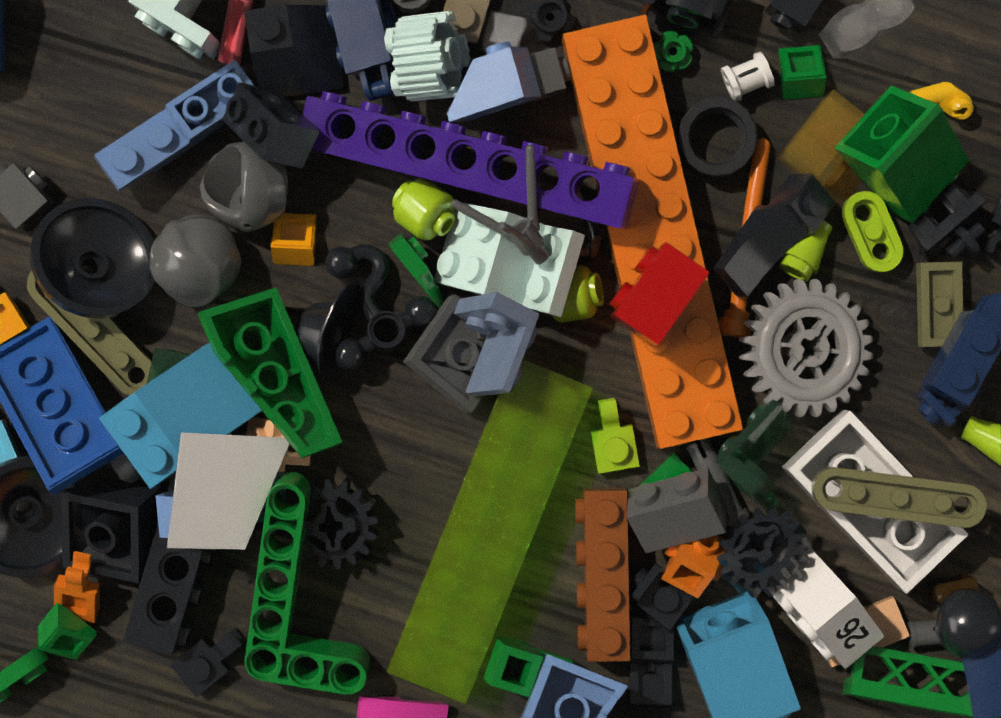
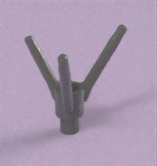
(524, 232)

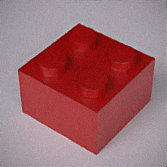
(659, 293)

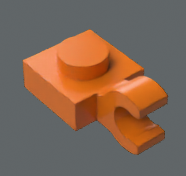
(75, 590)

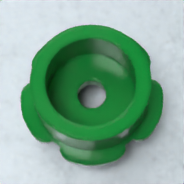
(669, 62)

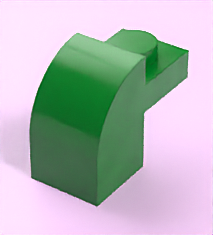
(515, 665)

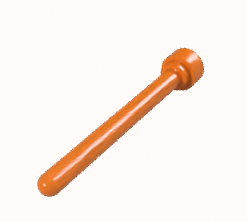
(732, 322)

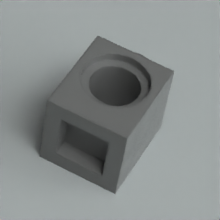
(550, 73)

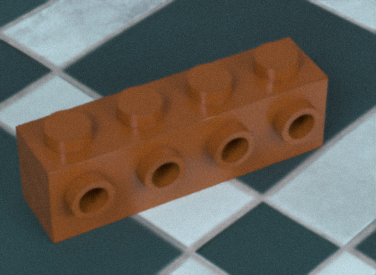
(605, 574)

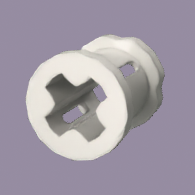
(747, 76)

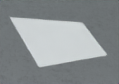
(221, 488)

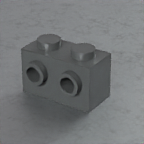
(676, 510)

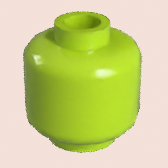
(423, 209)
(583, 296)

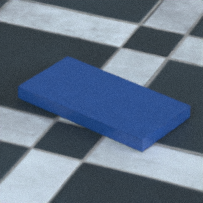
(53, 406)

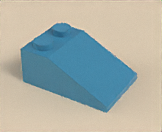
(187, 398)

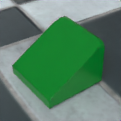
(801, 72)
(64, 633)

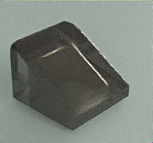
(501, 28)

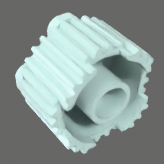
(426, 56)

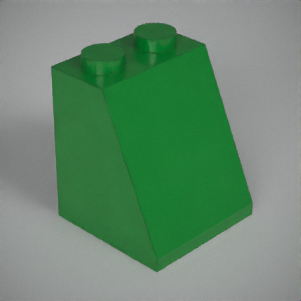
(904, 152)

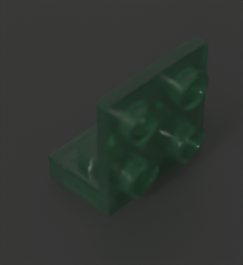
(742, 454)

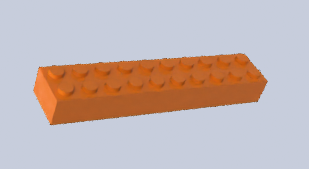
(631, 126)

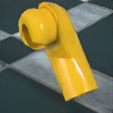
(949, 97)

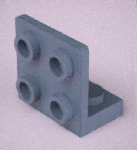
(509, 334)

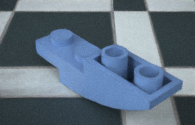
(173, 130)

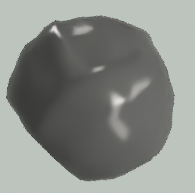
(244, 188)
(195, 260)

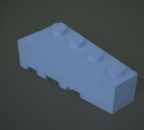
(571, 692)

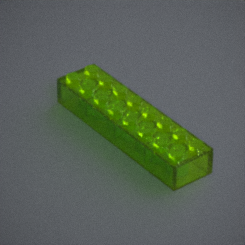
(489, 532)

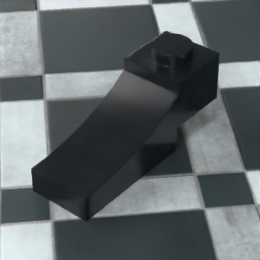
(772, 231)

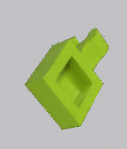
(614, 444)

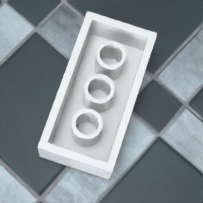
(897, 547)

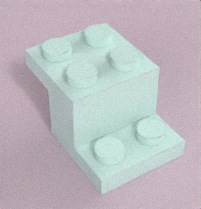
(175, 17)
(487, 262)

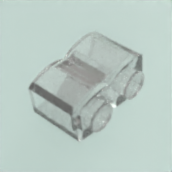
(859, 23)

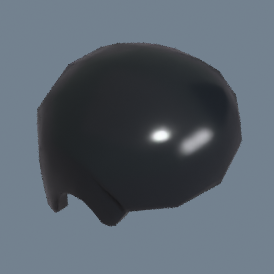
(968, 623)

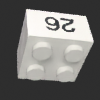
(828, 613)

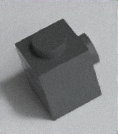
(23, 196)

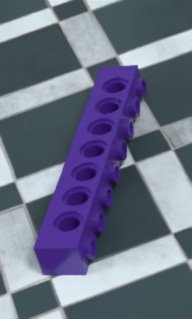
(610, 207)

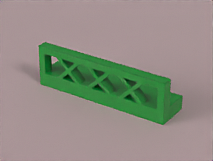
(904, 694)

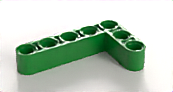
(282, 597)

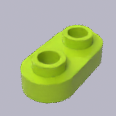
(873, 231)

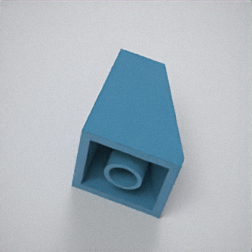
(737, 660)

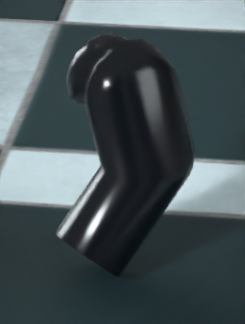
(593, 239)

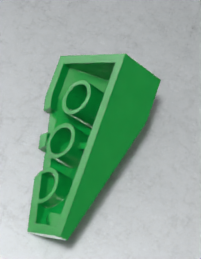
(266, 358)

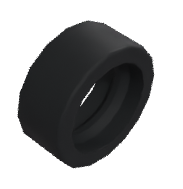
(747, 131)

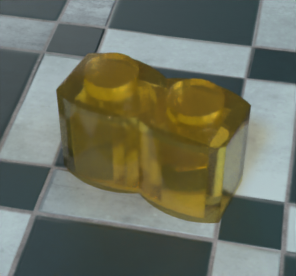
(814, 143)

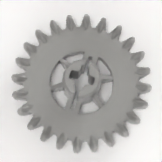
(784, 380)

